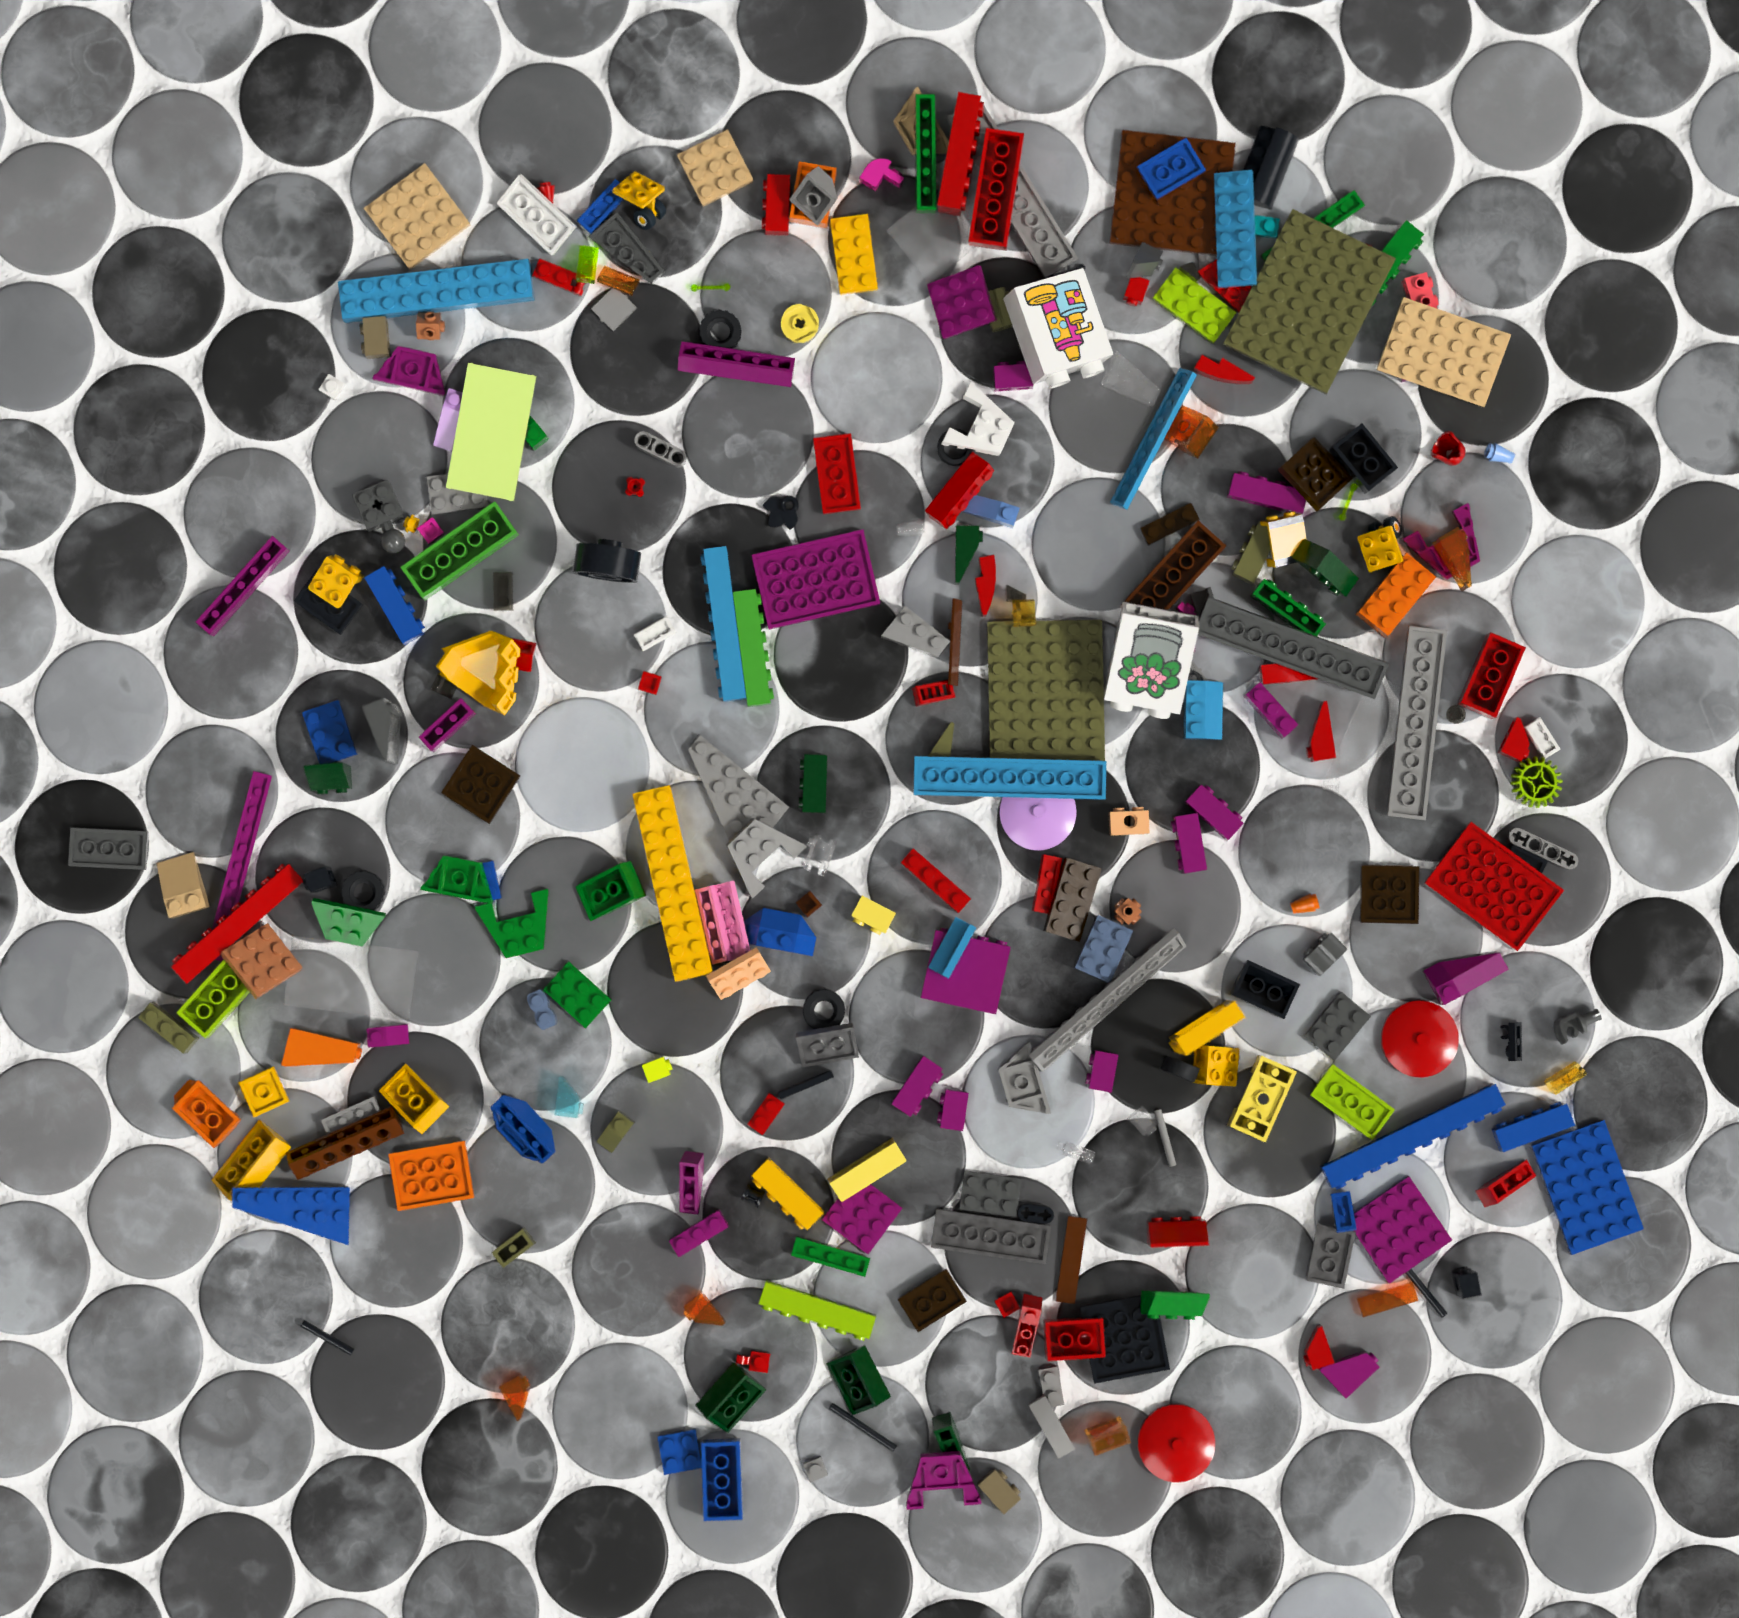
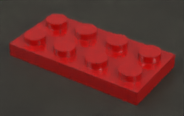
(837, 473)

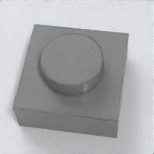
(815, 1469)

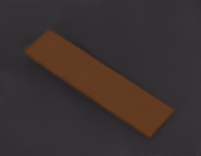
(955, 627)
(1071, 1259)

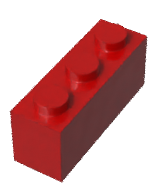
(776, 204)

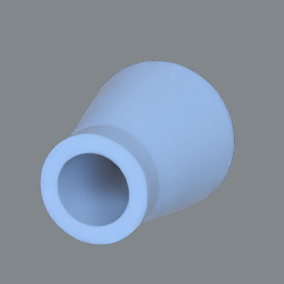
(1498, 453)

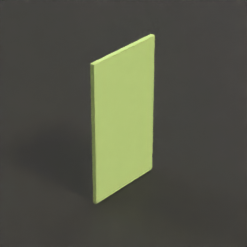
(491, 431)

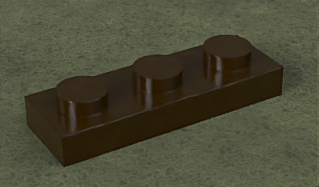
(1169, 524)

